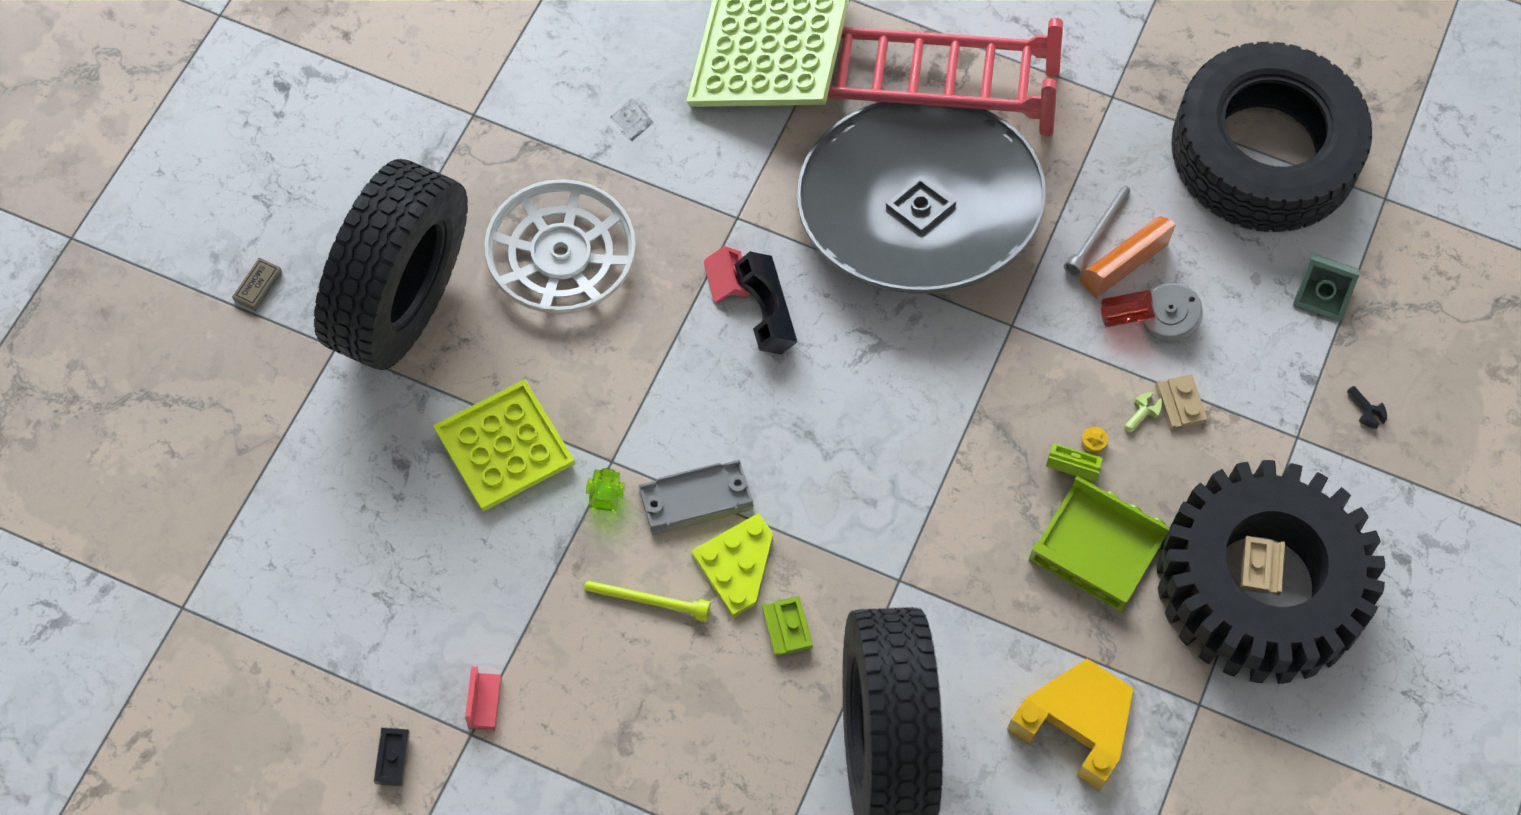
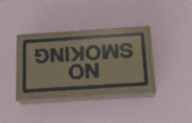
(257, 284)

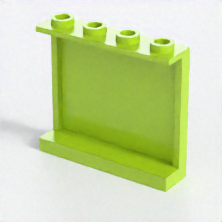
(1099, 543)

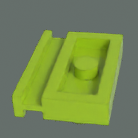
(1074, 462)
(787, 626)

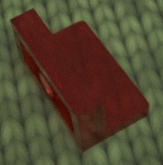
(1127, 308)

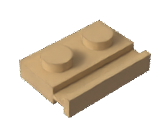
(1181, 402)
(1262, 565)

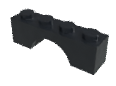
(759, 277)

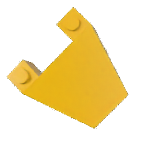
(1086, 706)

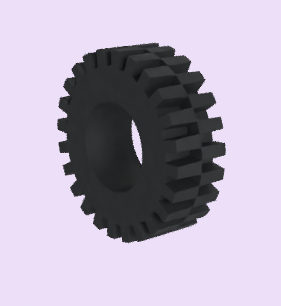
(1312, 526)

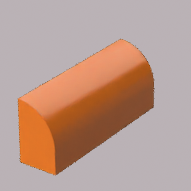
(1128, 256)

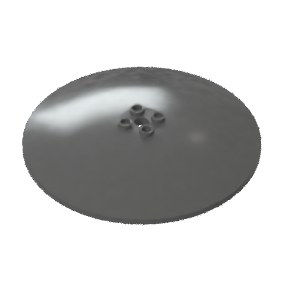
(883, 159)

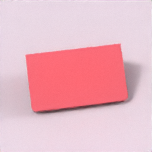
(723, 275)
(482, 700)

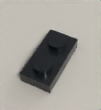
(391, 756)

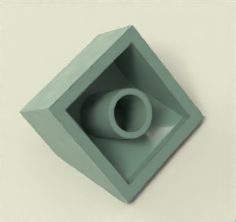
(1326, 286)

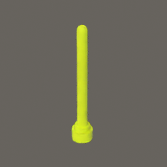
(698, 609)

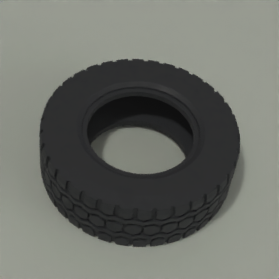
(1285, 81)
(390, 263)
(892, 713)

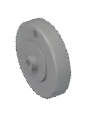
(1176, 312)

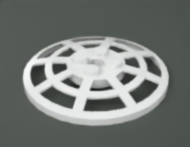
(560, 235)

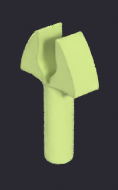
(1143, 411)

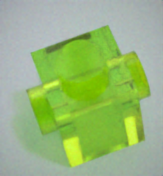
(605, 489)

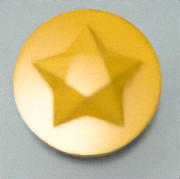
(1094, 440)

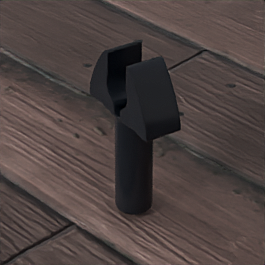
(1368, 409)

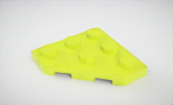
(736, 563)

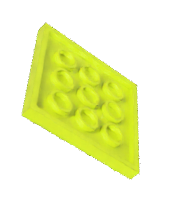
(503, 445)

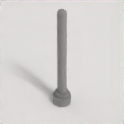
(1076, 264)

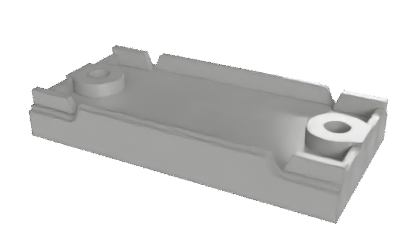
(695, 496)

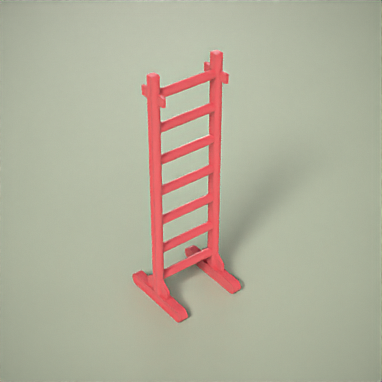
(1034, 107)

